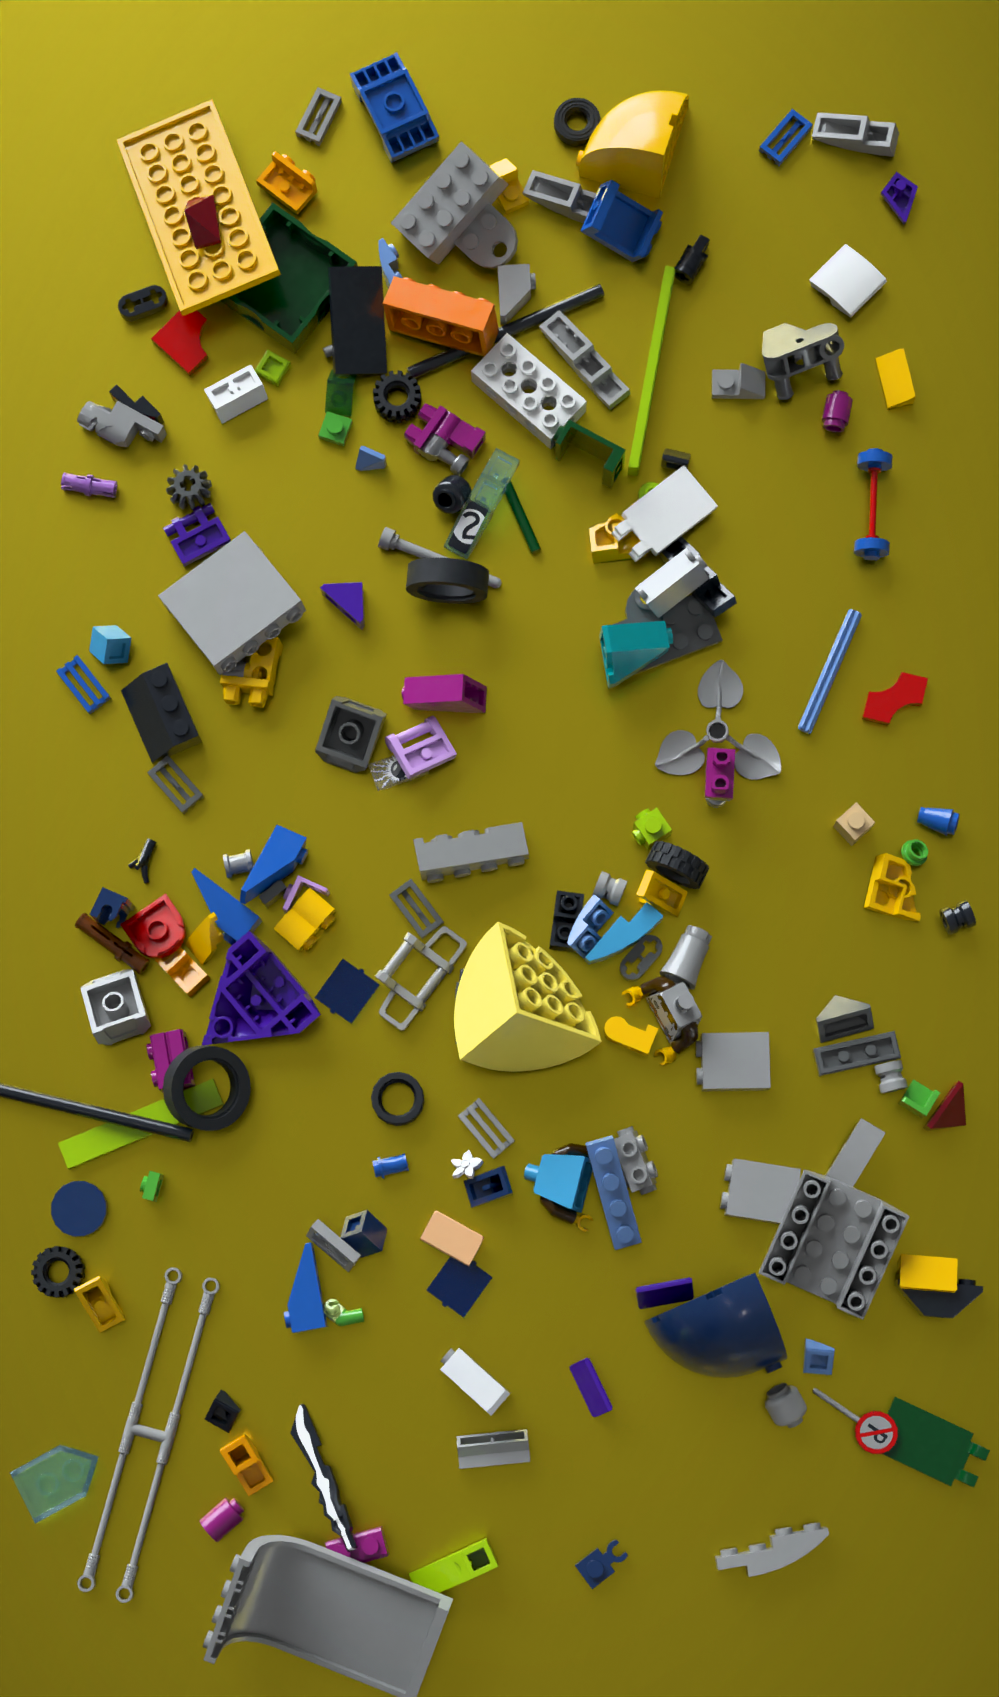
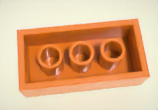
(441, 316)

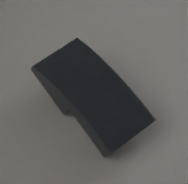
(566, 911)

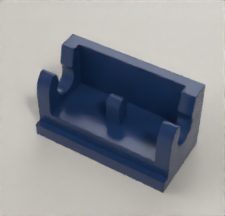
(109, 906)

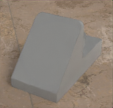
(738, 384)

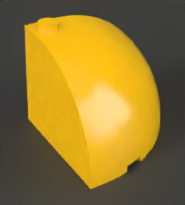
(636, 142)

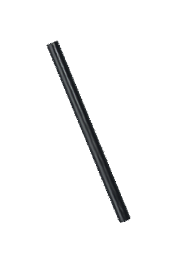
(512, 328)
(96, 1112)

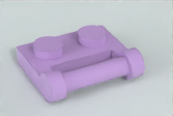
(424, 754)

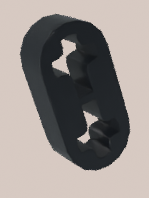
(143, 303)

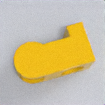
(630, 1037)

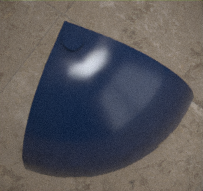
(722, 1332)

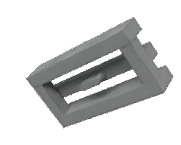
(310, 135)
(471, 1110)
(333, 1245)

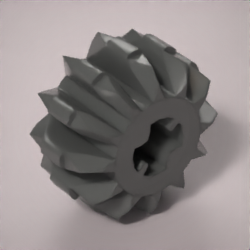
(198, 489)

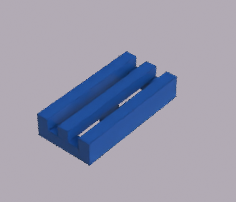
(772, 153)
(69, 666)

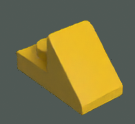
(512, 197)
(661, 893)
(99, 1303)

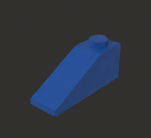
(275, 862)
(232, 916)
(306, 1299)

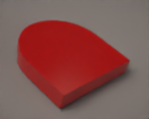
(156, 929)

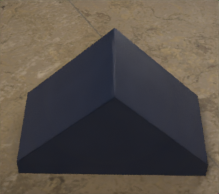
(488, 1187)

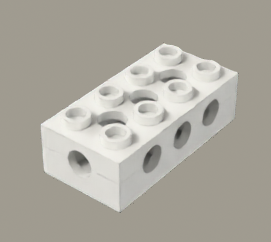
(528, 374)

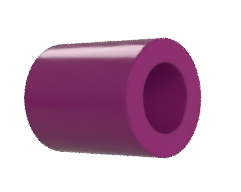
(222, 1518)

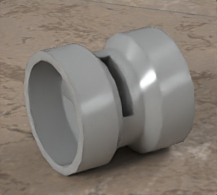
(610, 888)
(891, 1076)

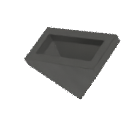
(843, 1018)

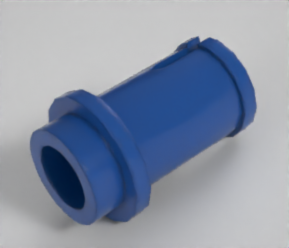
(390, 1165)

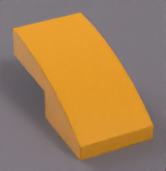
(184, 971)

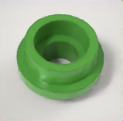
(914, 852)

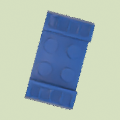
(395, 107)

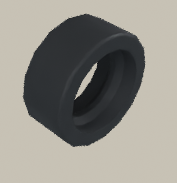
(380, 1086)

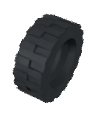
(677, 865)

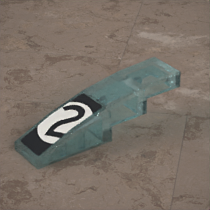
(481, 503)

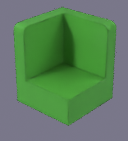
(918, 1099)

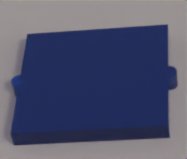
(347, 991)
(459, 1285)

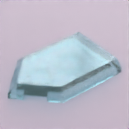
(54, 1480)

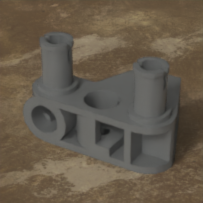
(788, 344)

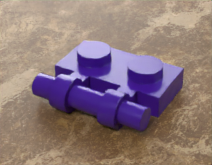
(199, 541)

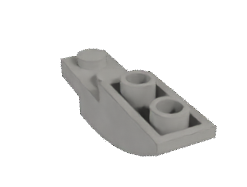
(784, 1550)

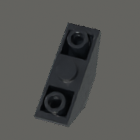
(942, 1303)

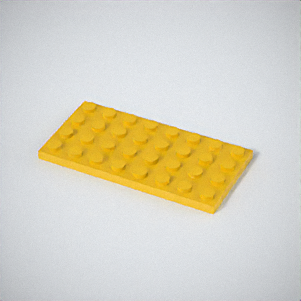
(186, 161)

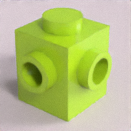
(650, 828)

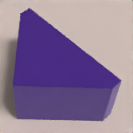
(348, 599)

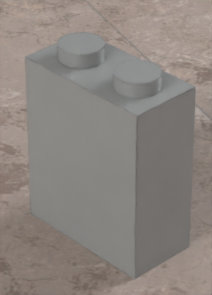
(733, 1061)
(758, 1190)

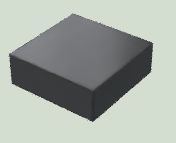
(273, 893)

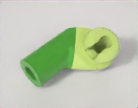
(340, 1315)

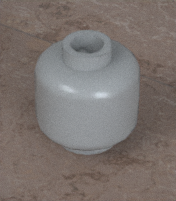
(785, 1405)

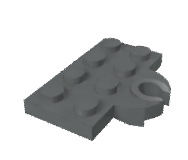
(690, 624)

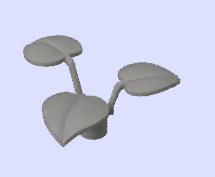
(681, 753)

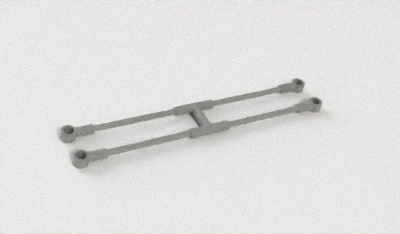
(165, 1437)

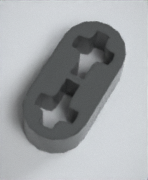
(635, 954)

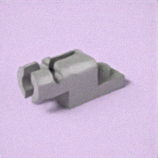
(119, 424)

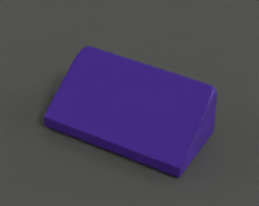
(664, 1293)
(591, 1387)

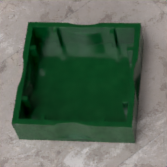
(298, 299)

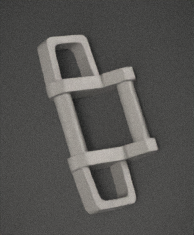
(424, 949)

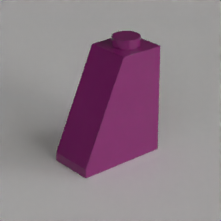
(445, 693)

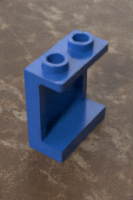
(621, 223)

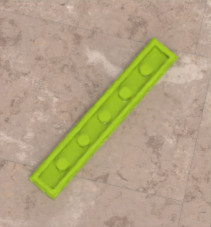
(111, 1137)

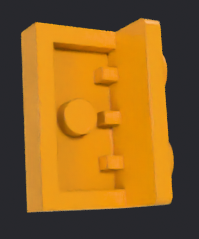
(288, 183)

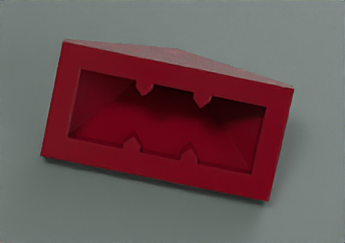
(203, 221)
(950, 1111)

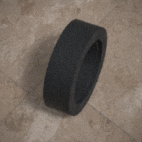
(447, 580)
(239, 1088)

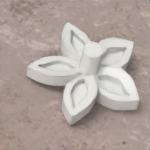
(466, 1165)

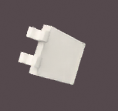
(665, 513)

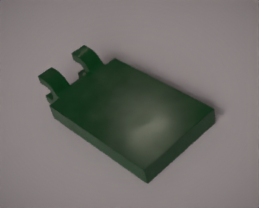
(932, 1444)

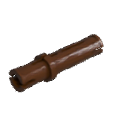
(122, 950)

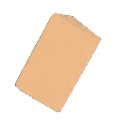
(452, 1238)

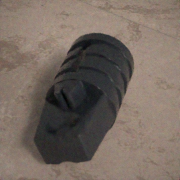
(692, 260)

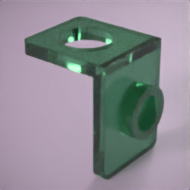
(340, 394)

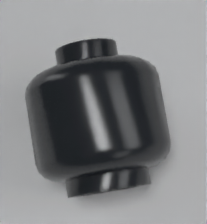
(451, 494)

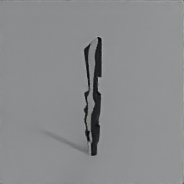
(323, 1480)

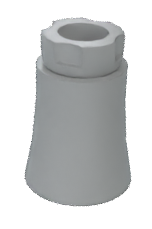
(687, 957)

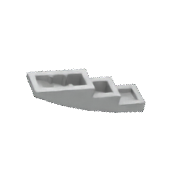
(584, 360)
(856, 1153)

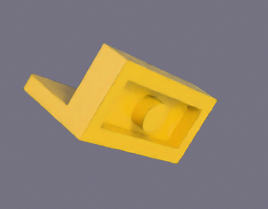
(927, 1273)

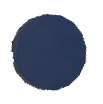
(79, 1208)

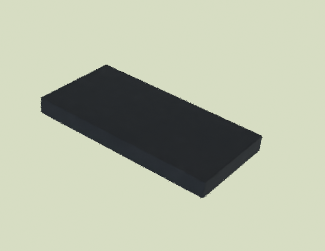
(357, 320)

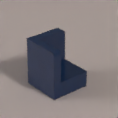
(364, 1233)

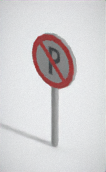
(874, 1430)

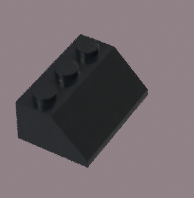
(160, 713)

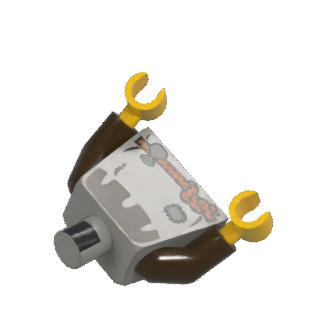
(673, 1009)

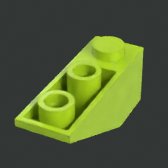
(456, 1567)

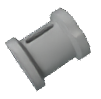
(238, 863)

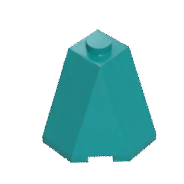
(632, 647)

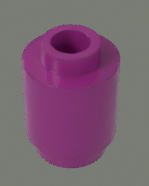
(837, 411)

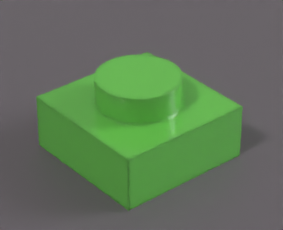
(335, 429)
(151, 1186)

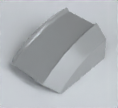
(115, 1007)

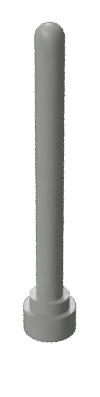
(391, 540)

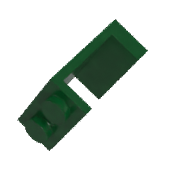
(594, 445)

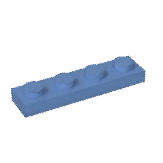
(613, 1192)

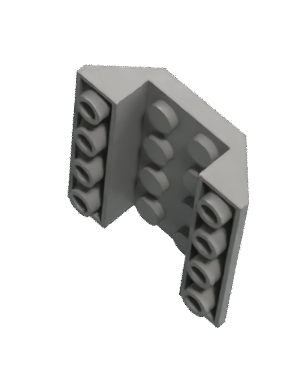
(834, 1242)

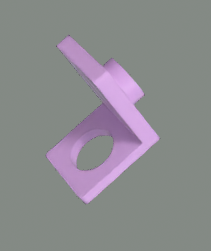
(293, 891)

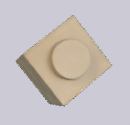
(854, 824)

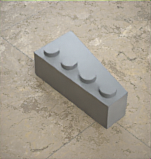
(471, 852)

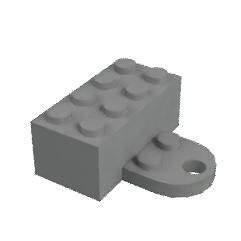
(458, 212)

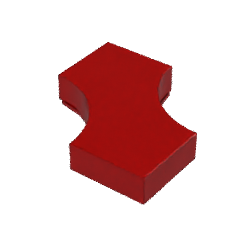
(907, 691)

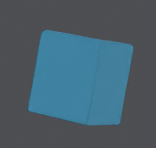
(110, 644)

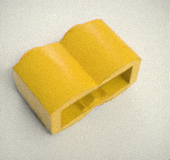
(305, 920)

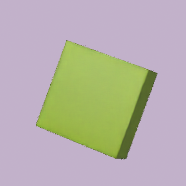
(272, 368)

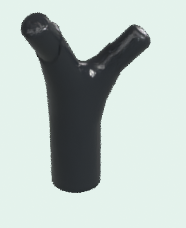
(142, 860)

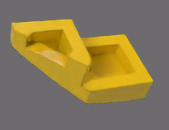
(204, 939)

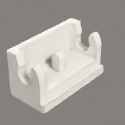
(236, 394)

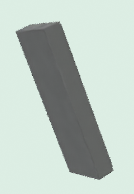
(856, 1053)

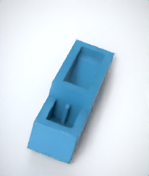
(625, 934)

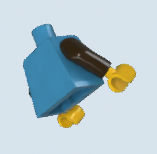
(563, 1182)

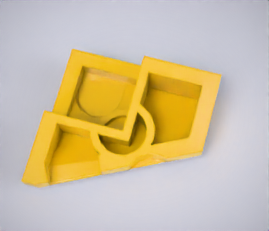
(605, 545)
(891, 888)

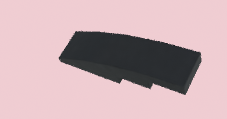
(710, 594)

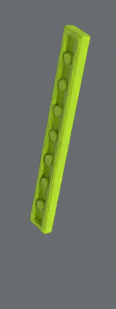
(651, 371)

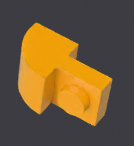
(246, 1464)

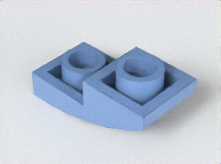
(388, 260)
(584, 931)

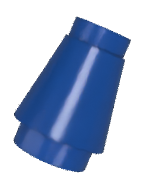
(940, 820)

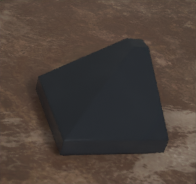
(223, 1412)

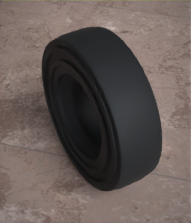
(570, 107)

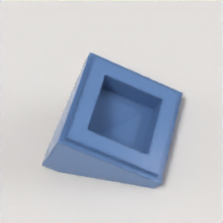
(369, 459)
(818, 1358)

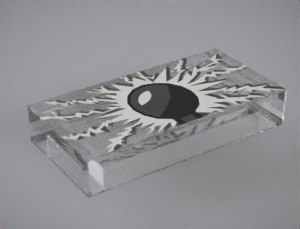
(389, 773)

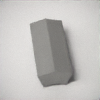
(493, 1449)

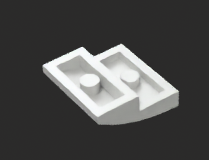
(848, 280)

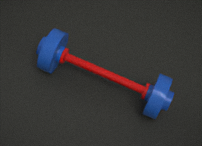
(874, 462)

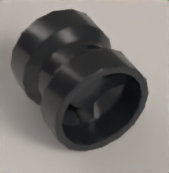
(957, 917)

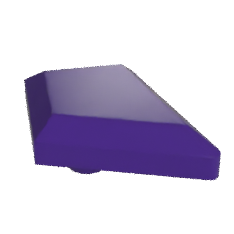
(900, 195)

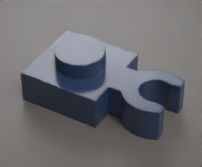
(597, 1566)

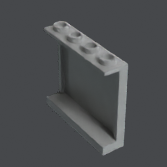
(233, 603)

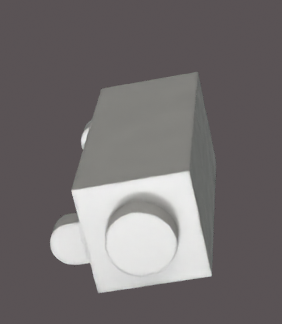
(673, 582)

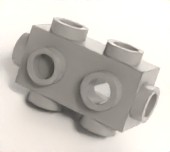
(636, 1168)

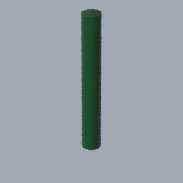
(522, 519)

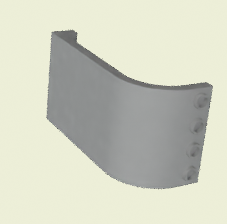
(330, 1613)

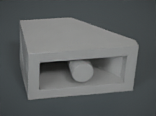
(514, 289)

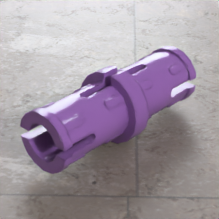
(89, 485)

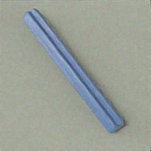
(829, 671)

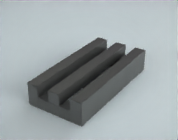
(190, 801)
(430, 927)

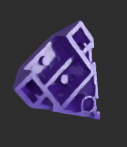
(257, 997)

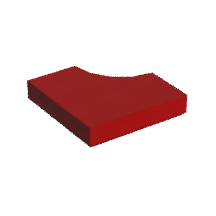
(181, 340)

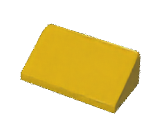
(895, 379)

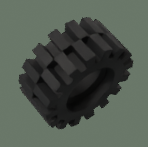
(397, 381)
(42, 1265)

